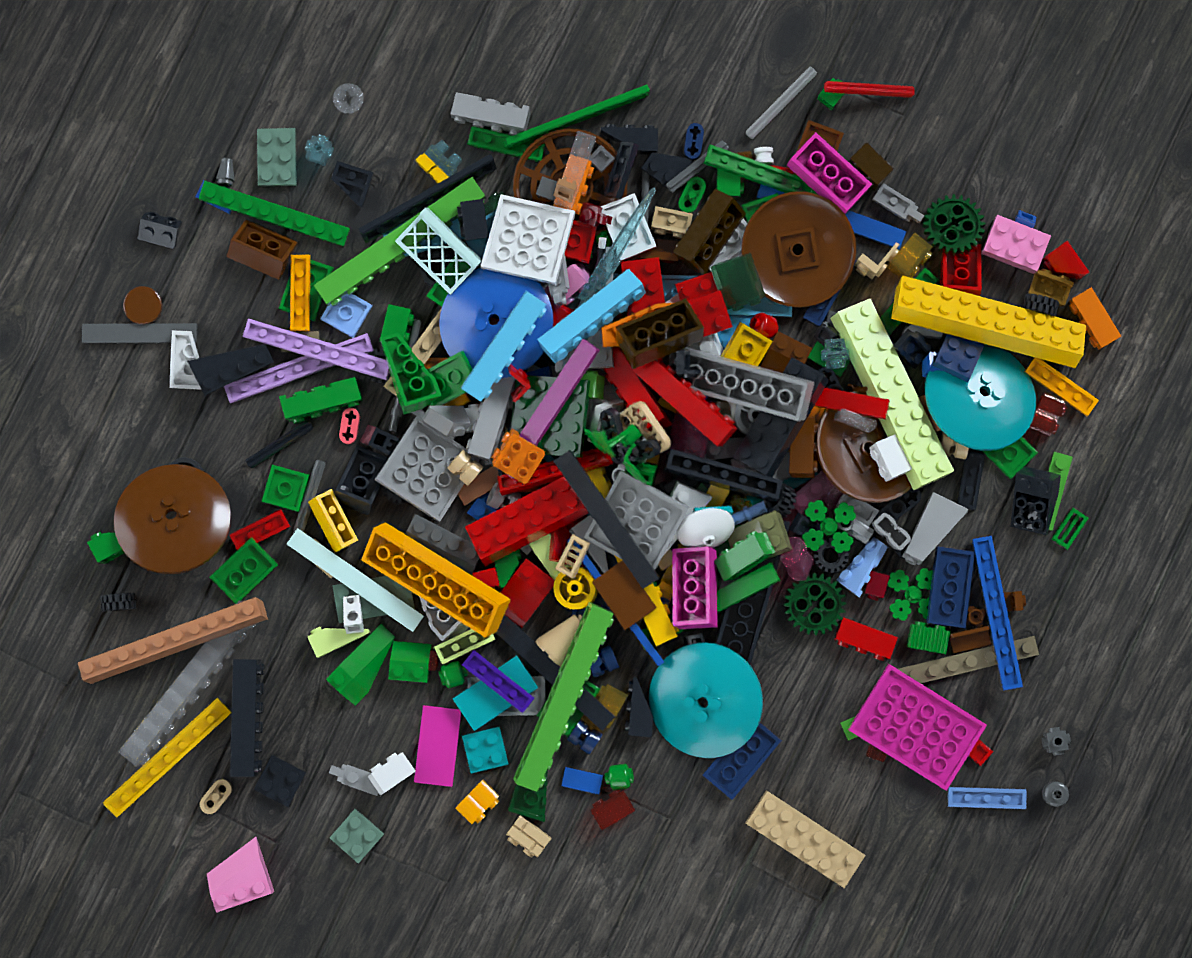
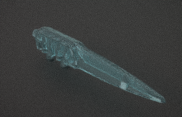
(610, 260)

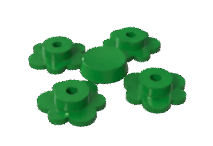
(829, 526)
(912, 593)

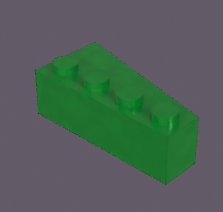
(321, 400)

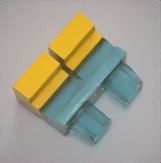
(436, 164)

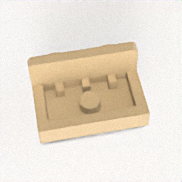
(670, 222)

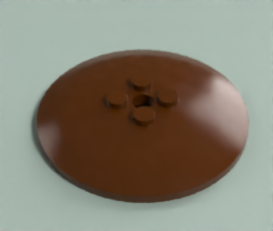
(826, 245)
(850, 466)
(175, 543)

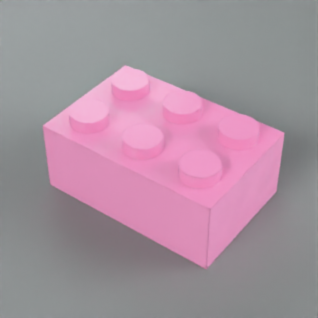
(1015, 244)

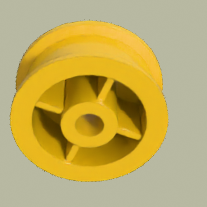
(575, 599)

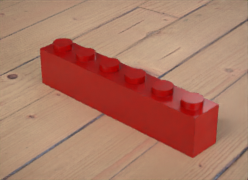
(687, 401)

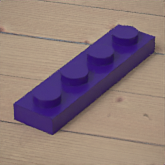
(498, 681)

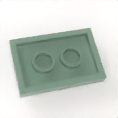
(276, 157)

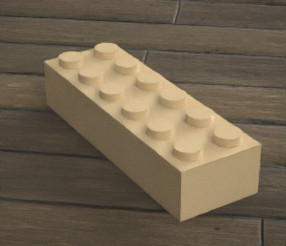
(805, 839)

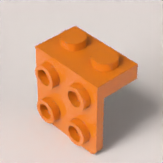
(517, 456)

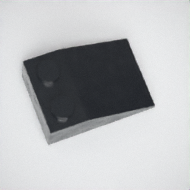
(358, 484)

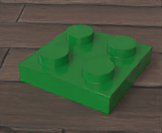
(285, 488)

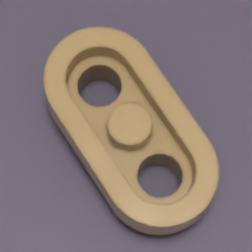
(215, 795)

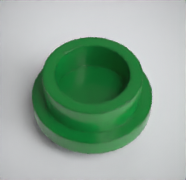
(605, 234)

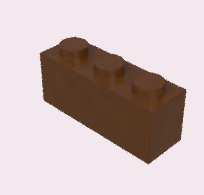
(804, 451)

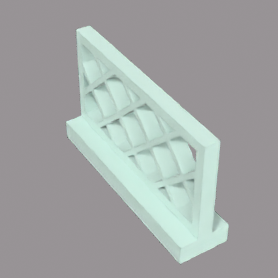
(450, 238)

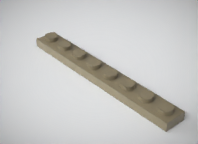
(966, 661)

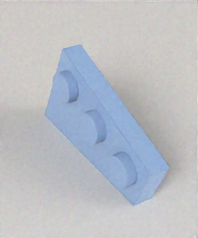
(859, 569)

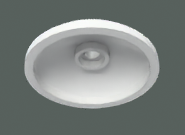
(706, 528)

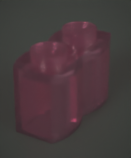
(797, 560)

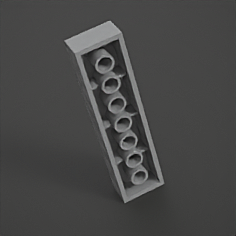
(748, 384)

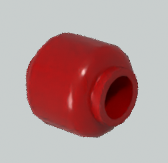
(764, 324)

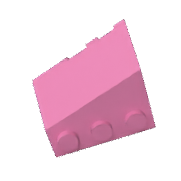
(240, 878)

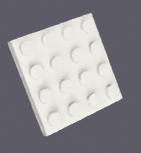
(528, 239)

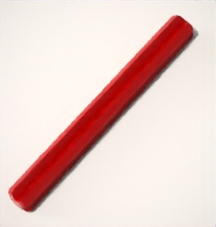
(869, 89)

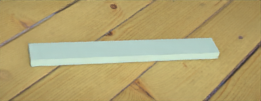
(355, 580)

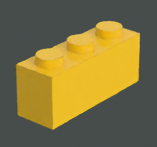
(333, 521)

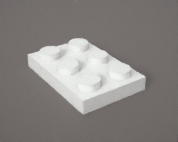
(621, 212)

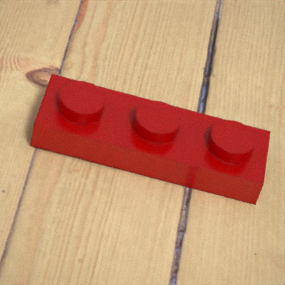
(261, 528)

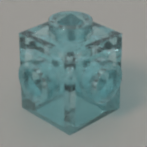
(319, 156)
(835, 353)

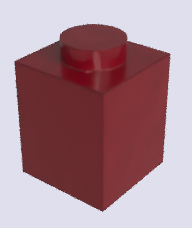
(876, 586)

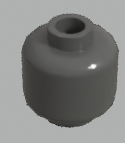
(1049, 796)

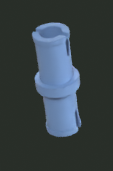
(749, 513)

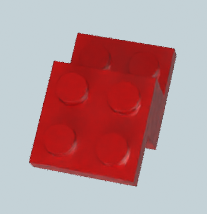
(706, 302)

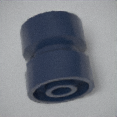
(605, 661)
(591, 739)

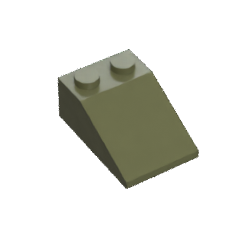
(769, 523)

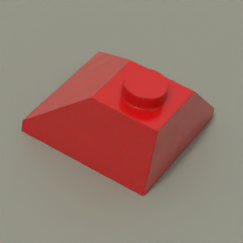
(1065, 262)

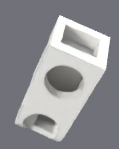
(352, 614)

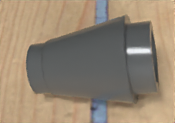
(225, 173)

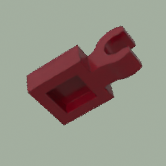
(593, 215)

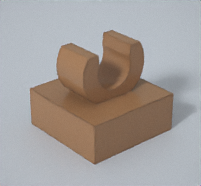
(565, 189)

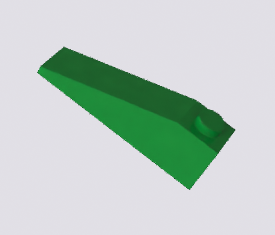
(358, 671)

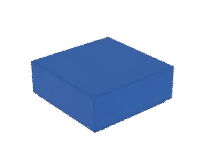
(1025, 219)

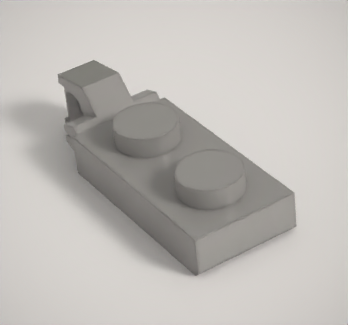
(897, 204)
(558, 291)
(354, 778)

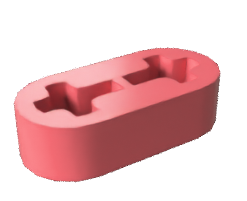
(345, 424)

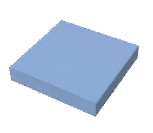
(347, 314)

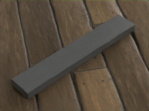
(134, 332)

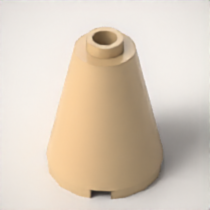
(558, 640)

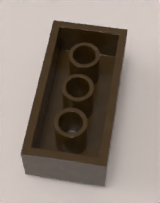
(709, 232)
(659, 333)

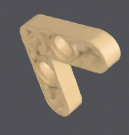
(636, 419)

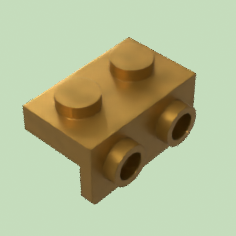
(1051, 286)

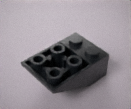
(1034, 499)

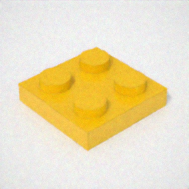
(746, 346)

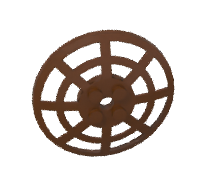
(558, 173)

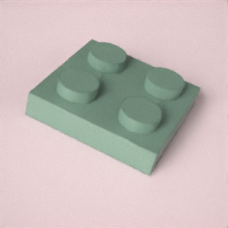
(356, 835)

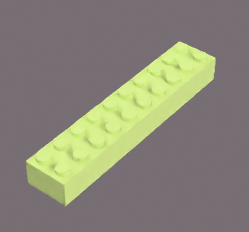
(886, 378)

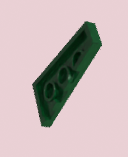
(529, 802)

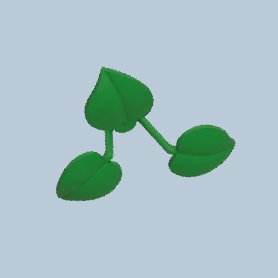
(627, 438)

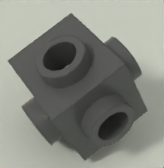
(1049, 737)

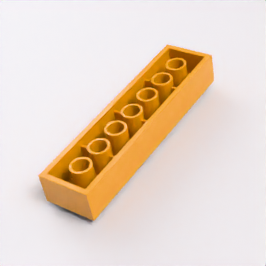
(435, 579)

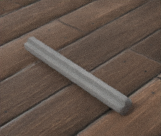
(780, 103)

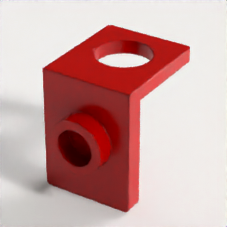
(521, 376)

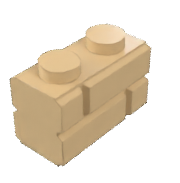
(528, 836)

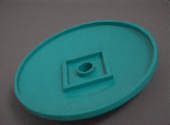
(982, 420)
(731, 693)

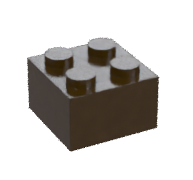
(871, 165)

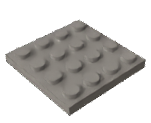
(420, 471)
(645, 514)

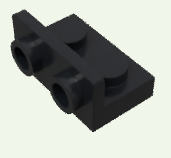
(913, 347)

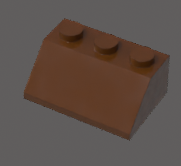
(261, 249)

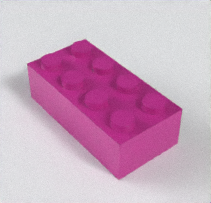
(829, 173)
(694, 587)

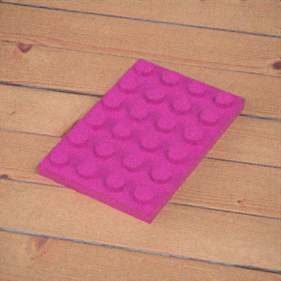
(917, 727)

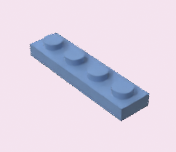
(987, 797)

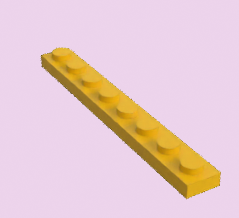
(167, 757)

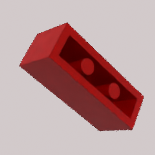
(865, 639)

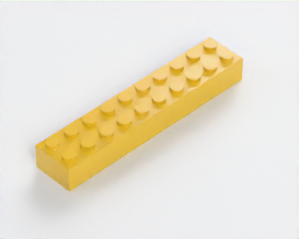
(989, 321)

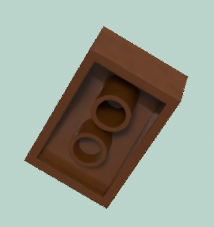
(782, 350)

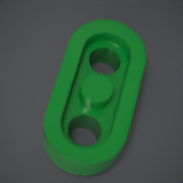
(692, 195)

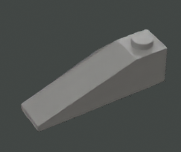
(441, 623)

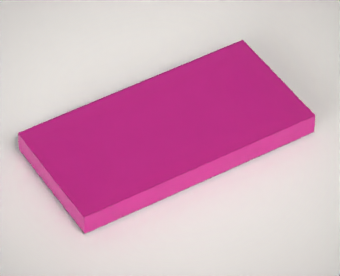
(437, 746)

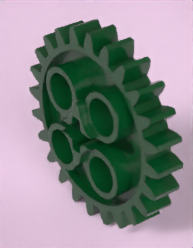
(963, 238)
(827, 616)

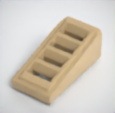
(560, 566)

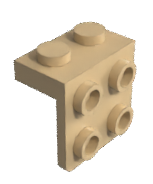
(867, 267)

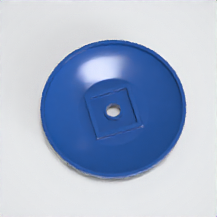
(480, 296)

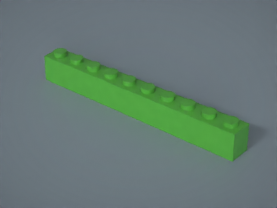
(386, 250)
(563, 696)

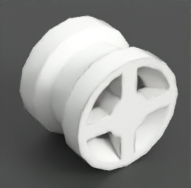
(763, 155)

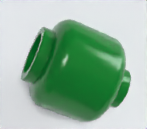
(452, 674)
(619, 776)

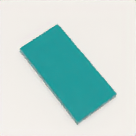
(482, 704)

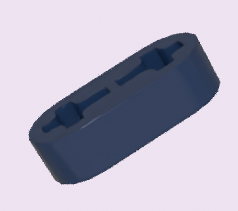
(698, 142)

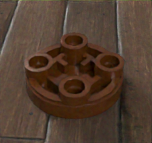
(142, 305)

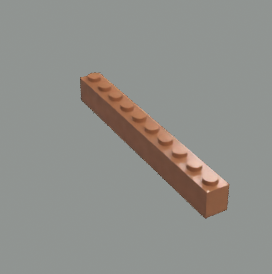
(172, 640)

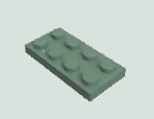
(367, 608)

